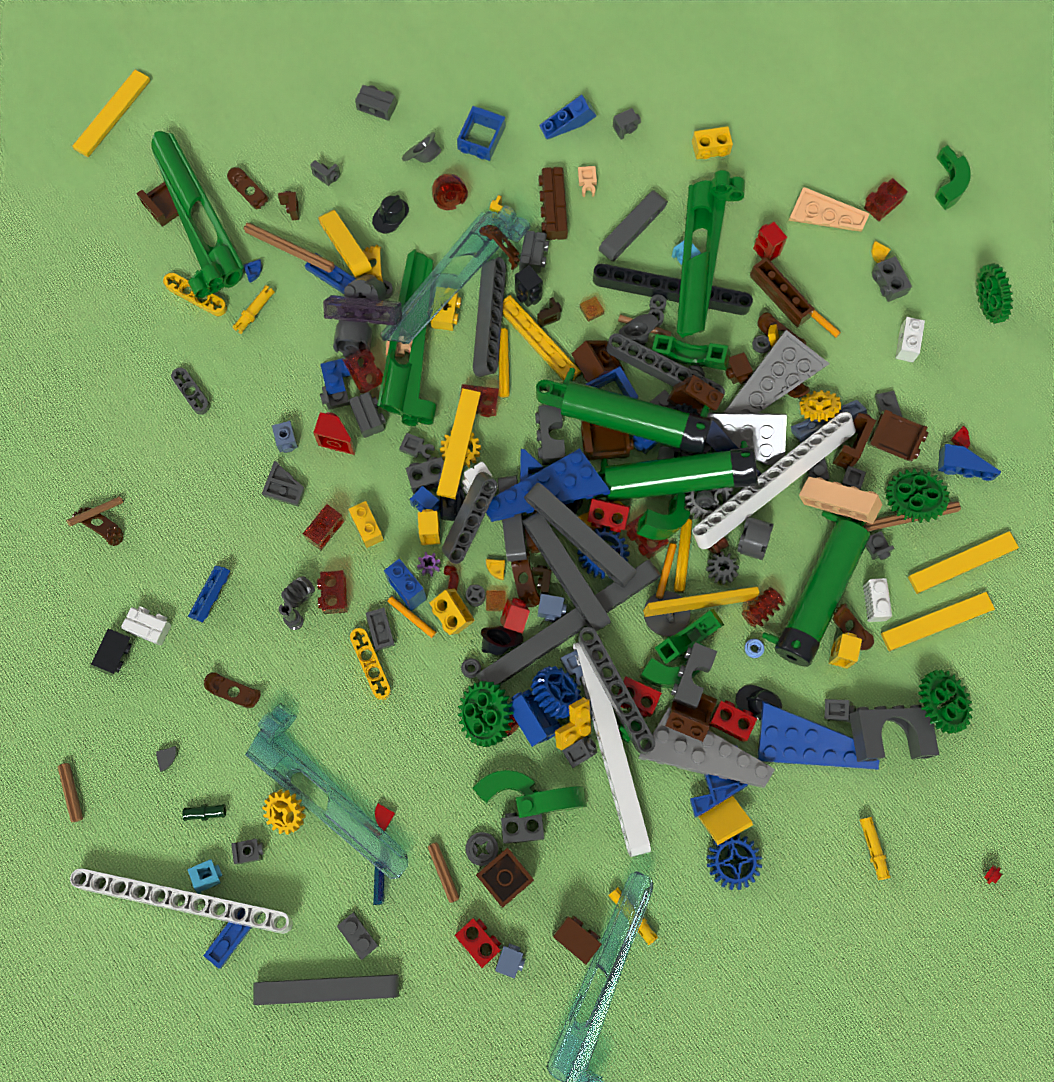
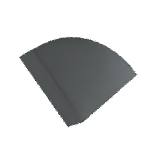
(166, 758)

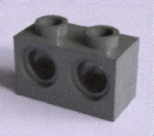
(895, 278)
(429, 479)
(523, 833)

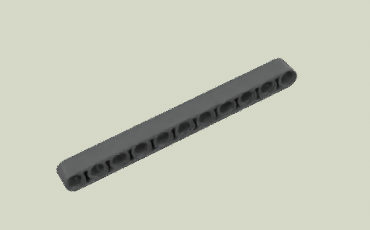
(565, 628)

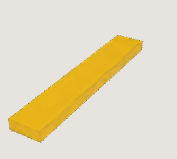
(111, 113)
(538, 338)
(458, 443)
(963, 562)
(701, 601)
(937, 621)

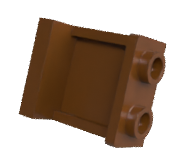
(159, 204)
(695, 393)
(898, 436)
(604, 442)
(849, 456)
(692, 722)

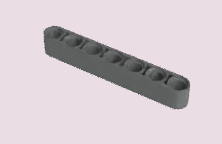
(489, 317)
(658, 361)
(580, 534)
(566, 572)
(616, 700)
(325, 989)

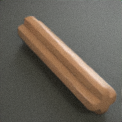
(70, 792)
(443, 872)

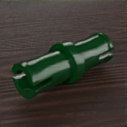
(204, 812)

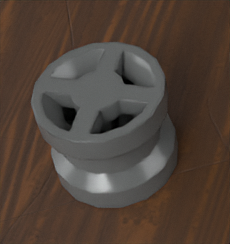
(473, 592)

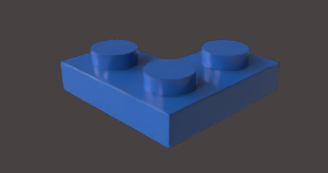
(333, 375)

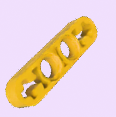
(183, 283)
(369, 664)

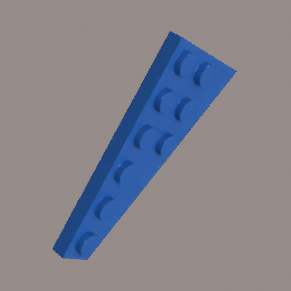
(566, 479)
(802, 741)

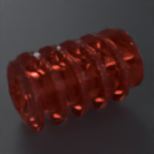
(762, 607)

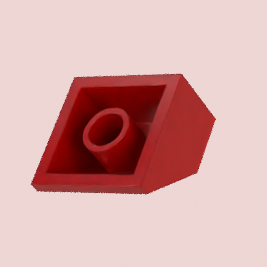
(332, 434)

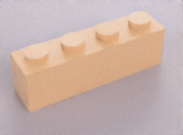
(841, 499)

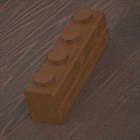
(554, 203)
(781, 292)

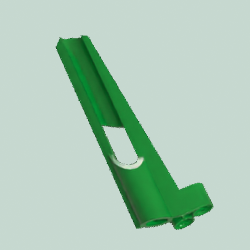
(705, 211)
(218, 264)
(402, 381)

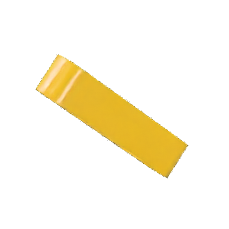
(345, 243)

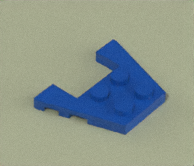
(719, 791)

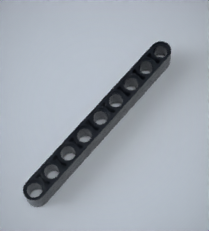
(664, 283)

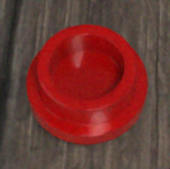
(993, 874)

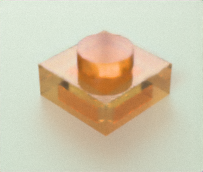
(591, 309)
(495, 600)

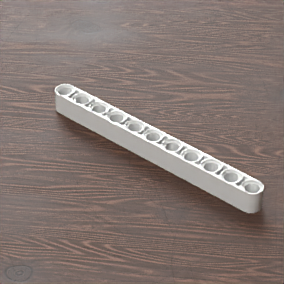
(774, 480)
(614, 758)
(171, 900)

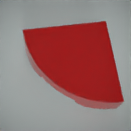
(961, 438)
(383, 816)

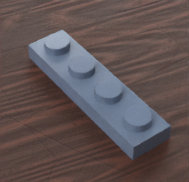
(807, 428)

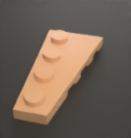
(828, 212)

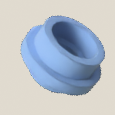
(754, 642)

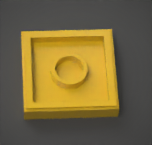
(725, 820)

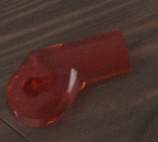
(454, 577)

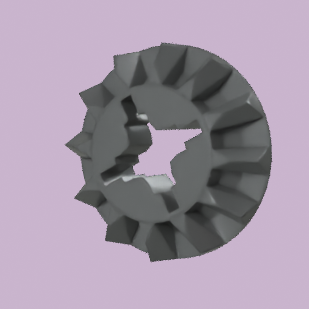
(471, 849)

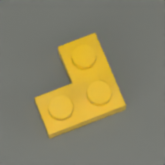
(577, 727)

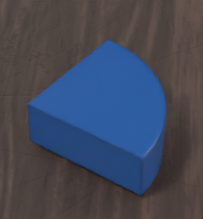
(253, 270)

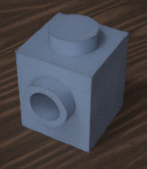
(284, 437)
(551, 607)
(510, 961)

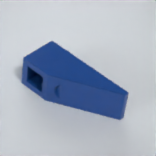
(568, 118)
(962, 461)

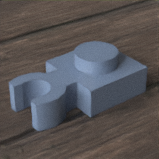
(571, 666)

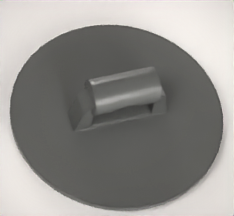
(669, 623)

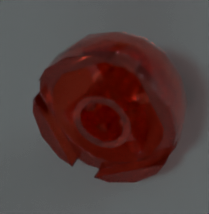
(449, 191)

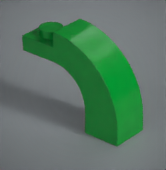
(959, 177)
(661, 527)
(697, 632)
(662, 675)
(503, 780)
(551, 801)

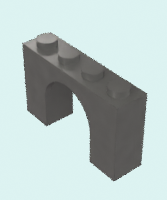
(868, 726)

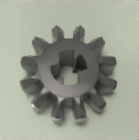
(729, 571)
(298, 591)

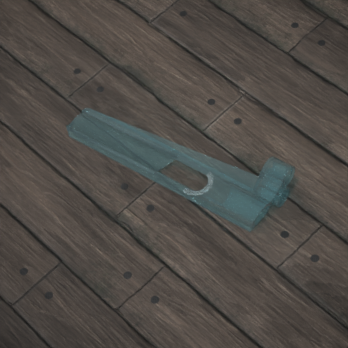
(440, 288)
(282, 758)
(578, 1040)

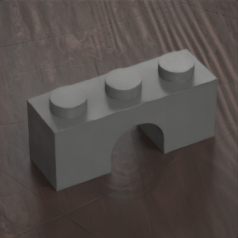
(548, 420)
(687, 692)

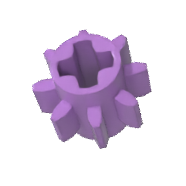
(427, 559)

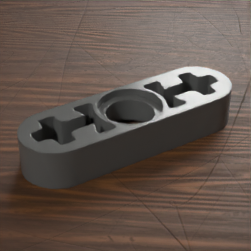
(190, 398)

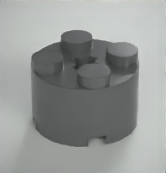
(366, 287)
(352, 337)
(755, 538)

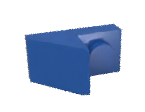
(528, 465)

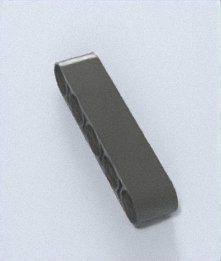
(633, 225)
(469, 508)
(513, 526)

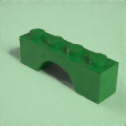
(709, 355)

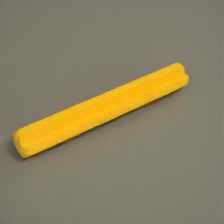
(503, 364)
(683, 554)

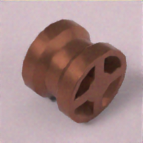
(716, 548)

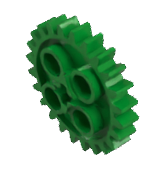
(994, 293)
(917, 495)
(485, 713)
(954, 713)

